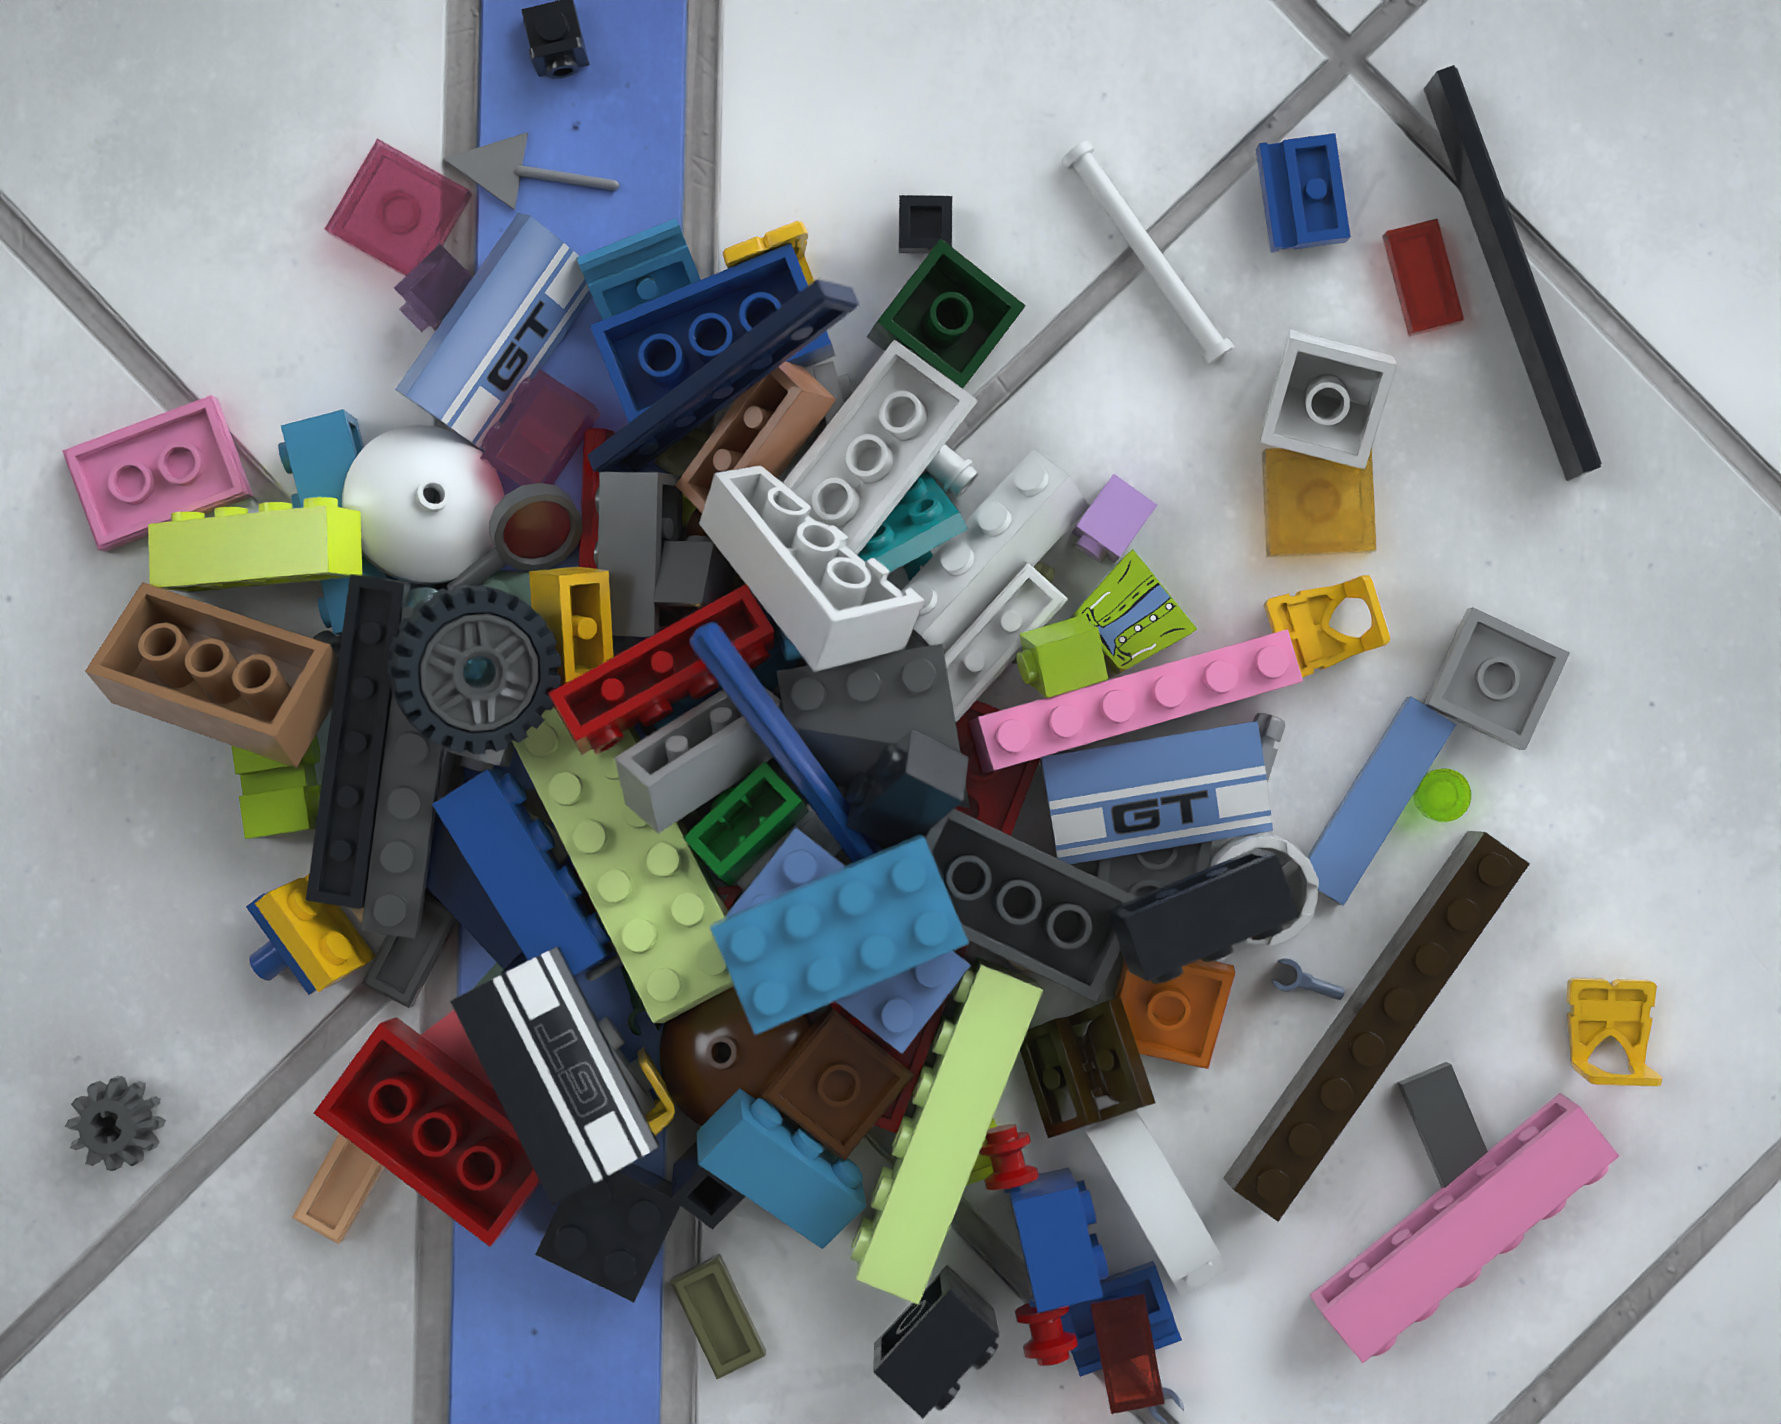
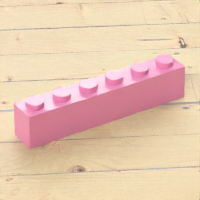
(1134, 701)
(1464, 1227)

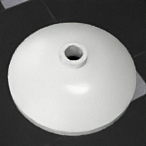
(402, 529)

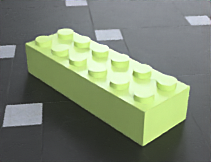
(641, 881)
(946, 1131)

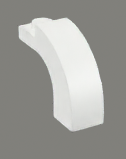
(1157, 1201)

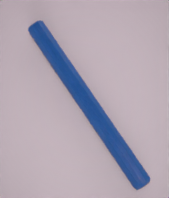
(780, 738)

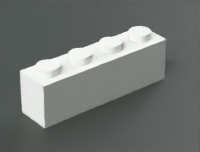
(1002, 536)

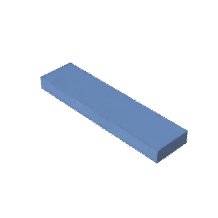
(1377, 798)

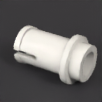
(952, 471)

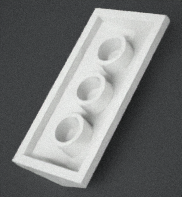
(878, 444)

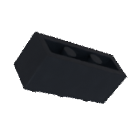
(1203, 915)

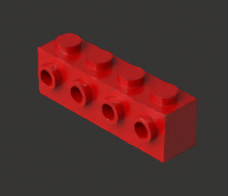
(657, 673)

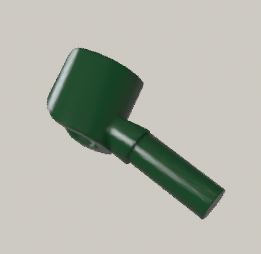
(636, 1003)

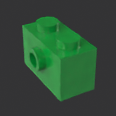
(746, 823)

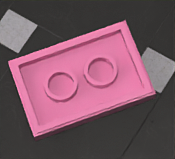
(155, 469)

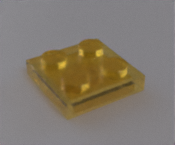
(1316, 505)

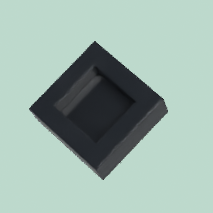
(923, 222)

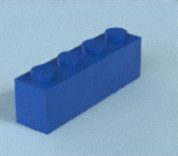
(520, 870)

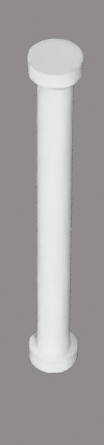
(1147, 252)

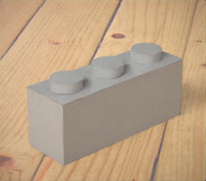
(690, 761)

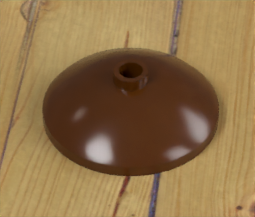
(691, 1061)

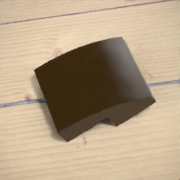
(1085, 1068)

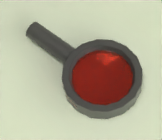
(529, 531)

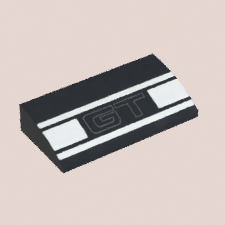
(555, 1074)

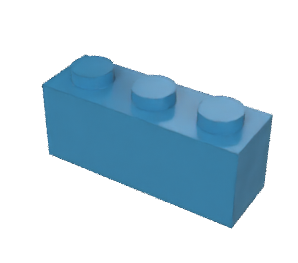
(781, 1168)

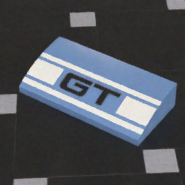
(498, 330)
(1157, 793)

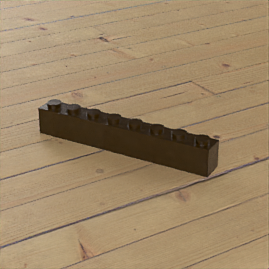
(1375, 1022)

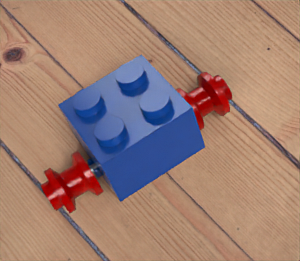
(1053, 1233)

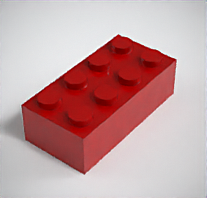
(433, 1129)

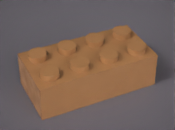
(217, 674)

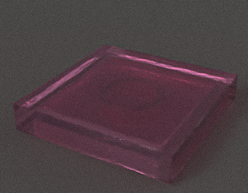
(397, 209)

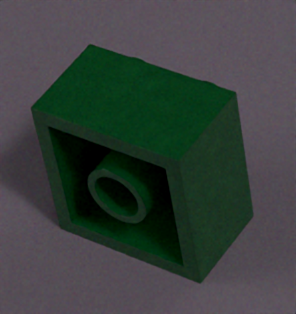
(948, 314)

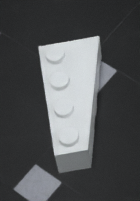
(803, 572)

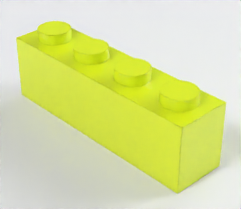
(256, 547)

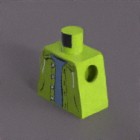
(1133, 614)

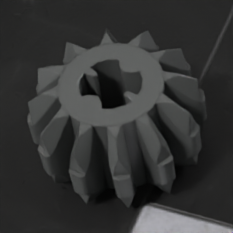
(97, 1125)

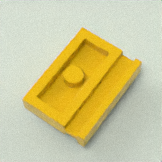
(315, 934)

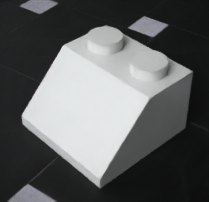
(1328, 399)

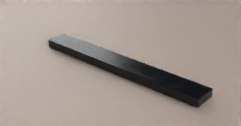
(1511, 274)

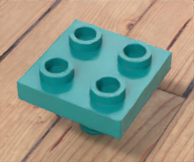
(914, 528)

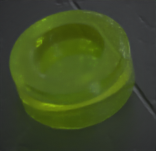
(1443, 795)

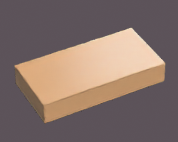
(338, 1190)

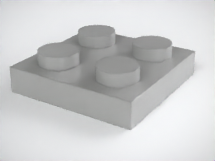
(1496, 678)

